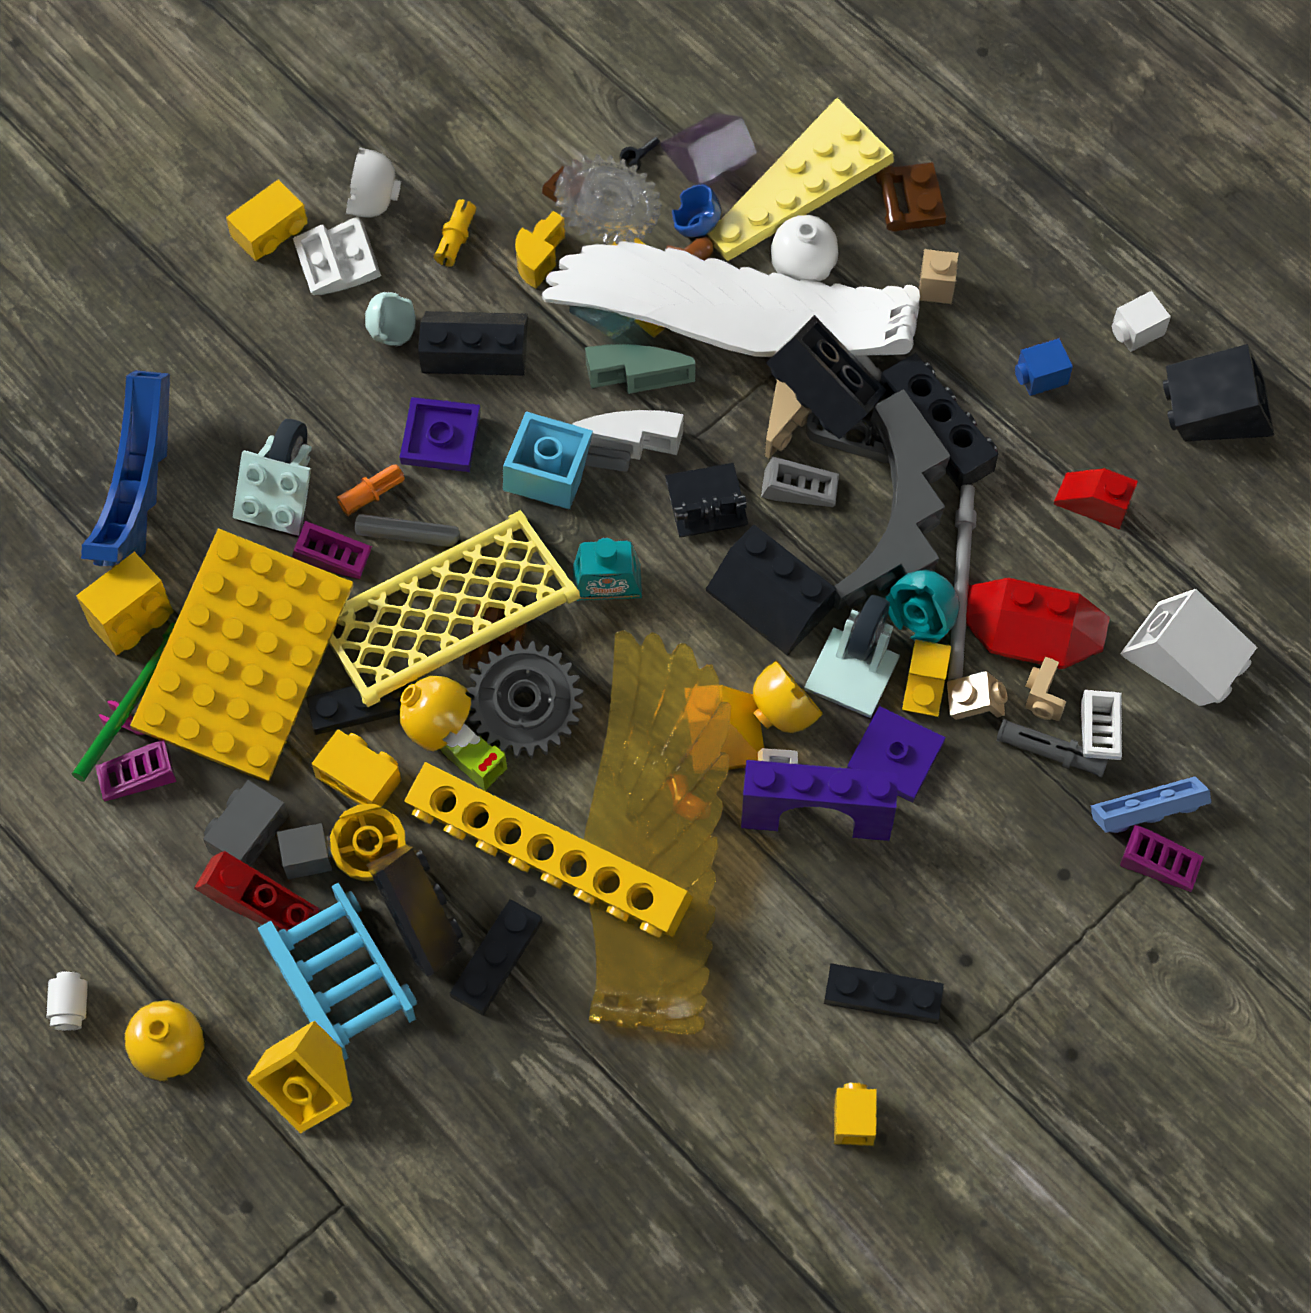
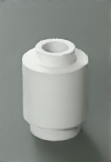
(67, 1001)

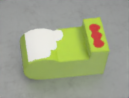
(475, 757)

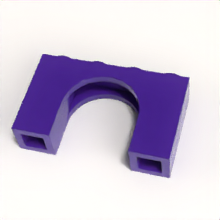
(778, 787)

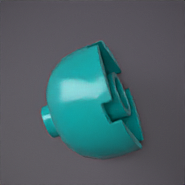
(924, 605)

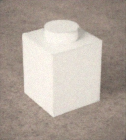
(1140, 321)

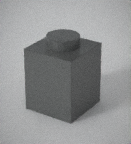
(305, 851)

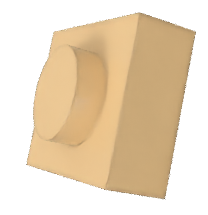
(976, 695)
(1039, 701)

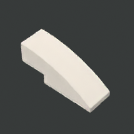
(636, 430)

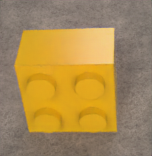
(125, 604)

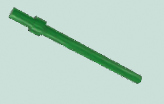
(120, 715)

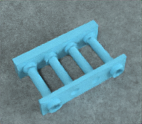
(300, 973)

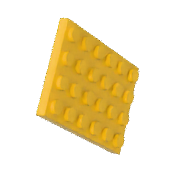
(242, 655)

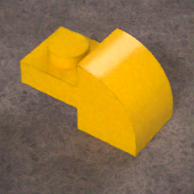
(537, 250)
(926, 678)

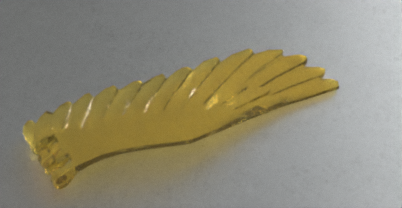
(658, 812)

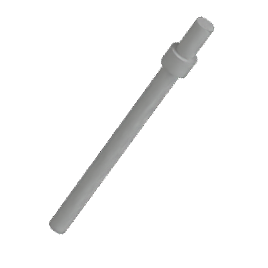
(965, 521)

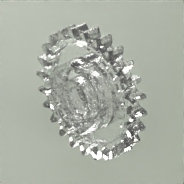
(607, 199)

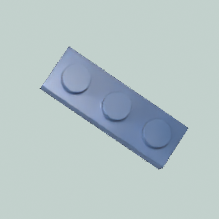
(1151, 805)

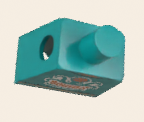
(607, 570)

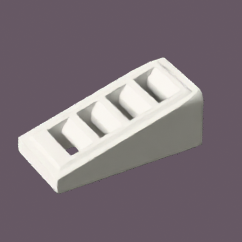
(1102, 702)

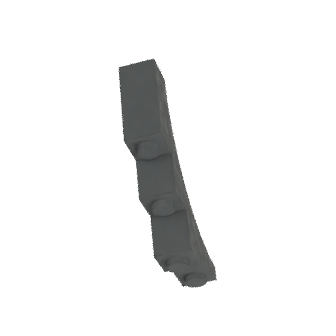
(915, 461)

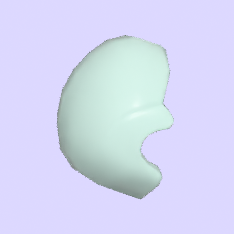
(390, 319)

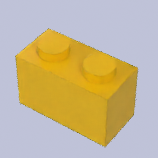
(267, 220)
(357, 770)

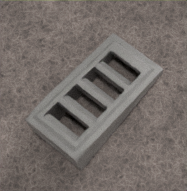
(797, 494)

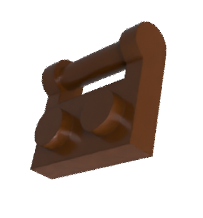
(921, 196)

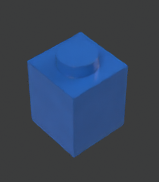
(1043, 367)

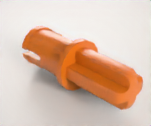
(370, 489)

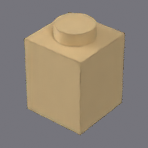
(938, 276)

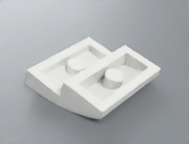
(336, 257)

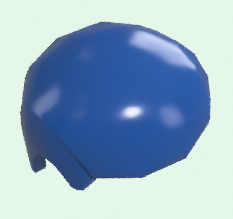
(698, 212)

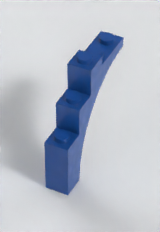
(134, 481)

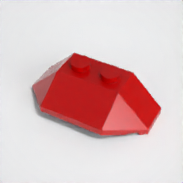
(1035, 622)

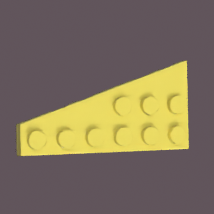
(815, 169)

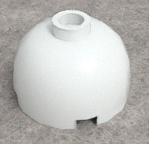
(372, 184)
(804, 248)

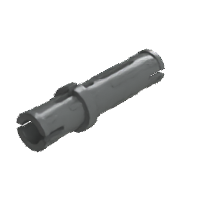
(1051, 747)

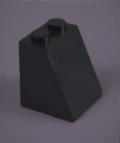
(1218, 397)

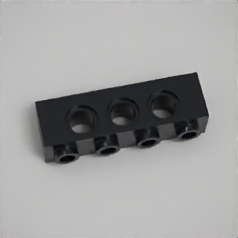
(965, 464)

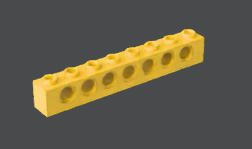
(435, 786)

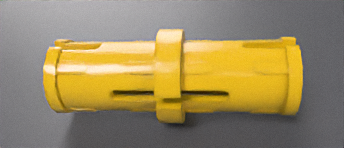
(455, 233)

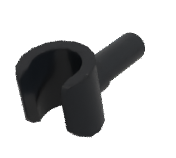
(638, 154)

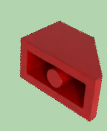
(1097, 495)

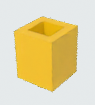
(855, 1115)

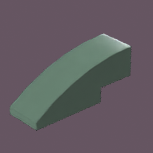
(637, 366)

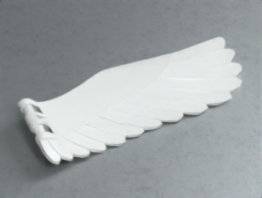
(731, 305)

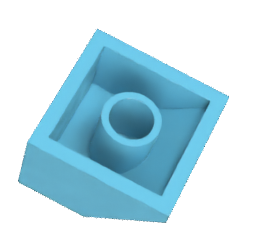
(546, 460)

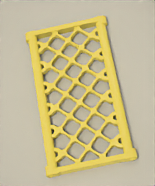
(451, 646)

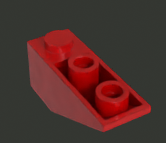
(252, 893)

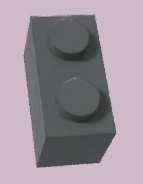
(246, 823)

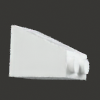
(1191, 648)

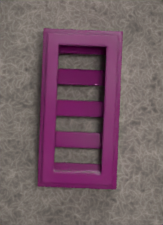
(327, 562)
(143, 755)
(1145, 866)

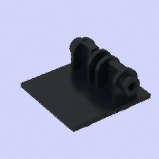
(706, 500)

